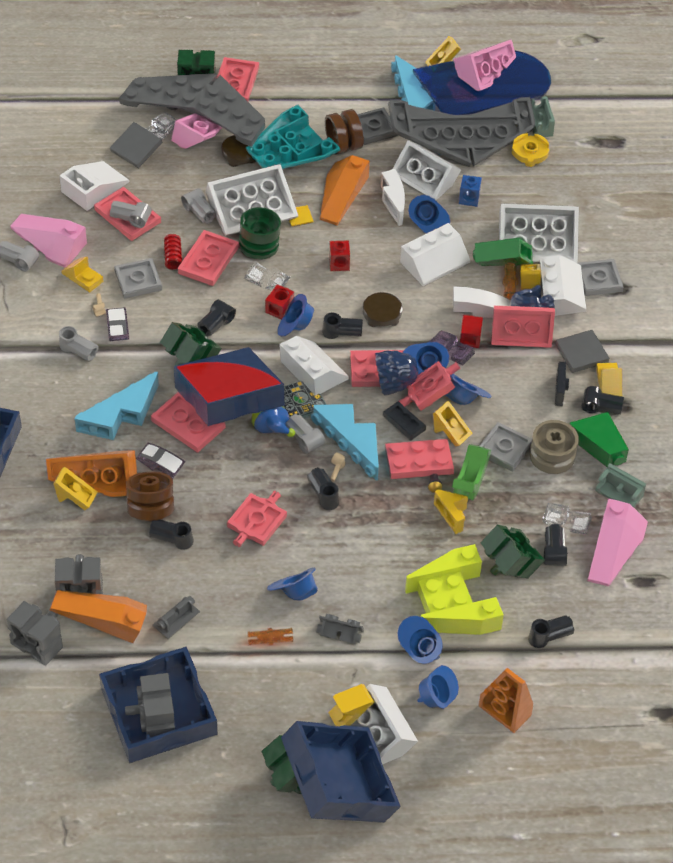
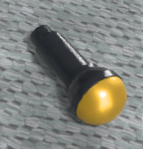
(434, 483)

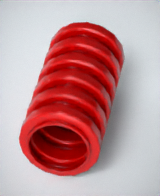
(172, 251)

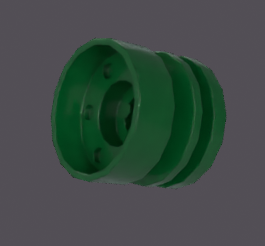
(259, 233)

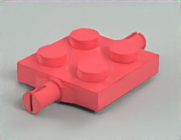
(430, 385)
(257, 519)

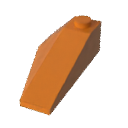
(342, 187)
(102, 471)
(107, 613)
(508, 700)

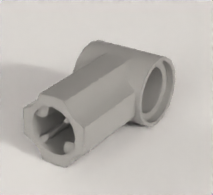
(196, 202)
(135, 214)
(21, 257)
(72, 342)
(307, 437)

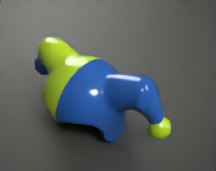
(272, 421)

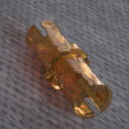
(509, 280)
(270, 636)

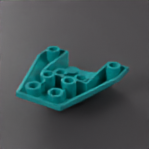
(291, 142)

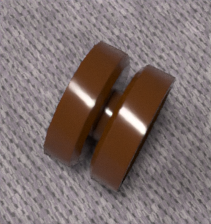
(345, 130)
(150, 496)

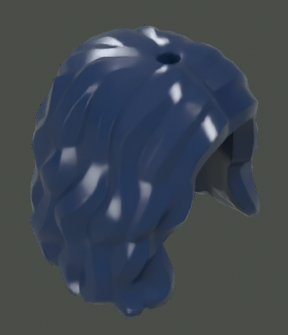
(532, 298)
(395, 371)

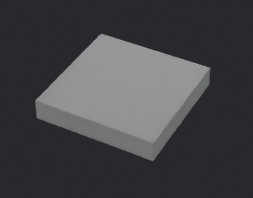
(600, 277)
(138, 278)
(506, 446)

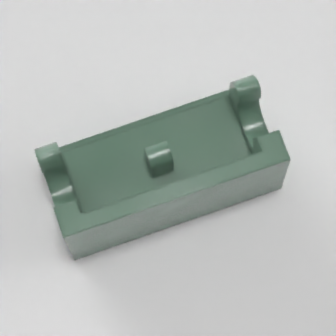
(543, 118)
(620, 486)

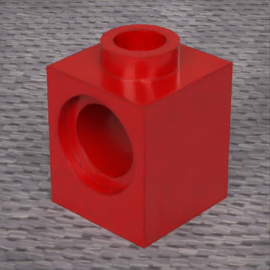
(339, 255)
(278, 301)
(471, 330)

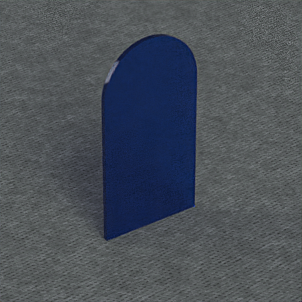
(453, 96)

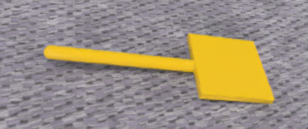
(304, 216)

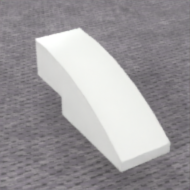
(393, 194)
(477, 301)

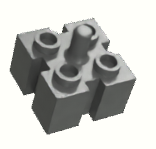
(79, 575)
(35, 632)
(154, 705)

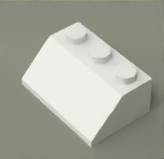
(425, 170)
(434, 254)
(564, 283)
(311, 365)
(386, 725)

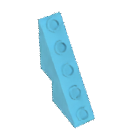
(409, 86)
(125, 406)
(356, 439)

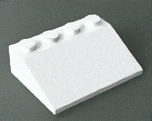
(249, 190)
(545, 227)

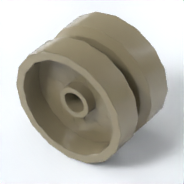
(554, 446)

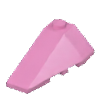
(484, 65)
(193, 130)
(55, 238)
(619, 536)

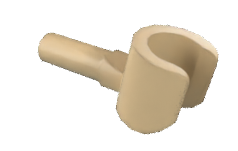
(99, 307)
(338, 460)

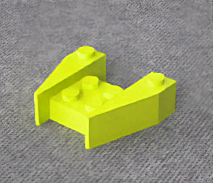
(447, 597)

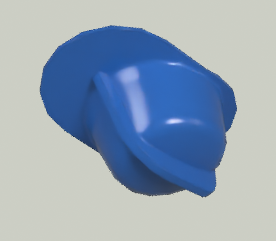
(427, 213)
(297, 316)
(428, 354)
(465, 392)
(297, 586)
(420, 639)
(439, 688)

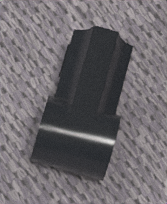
(219, 314)
(335, 325)
(596, 400)
(324, 488)
(172, 533)
(555, 551)
(545, 631)

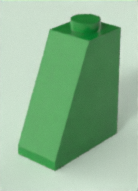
(503, 252)
(601, 439)

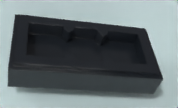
(562, 383)
(404, 420)

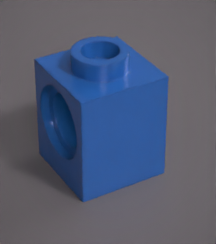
(470, 190)

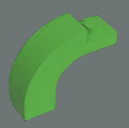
(472, 471)

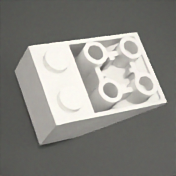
(91, 183)

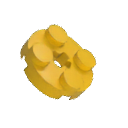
(527, 156)

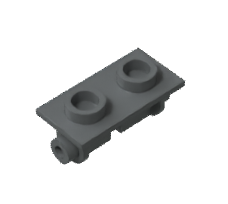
(176, 617)
(349, 629)

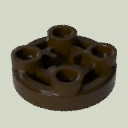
(235, 152)
(382, 309)

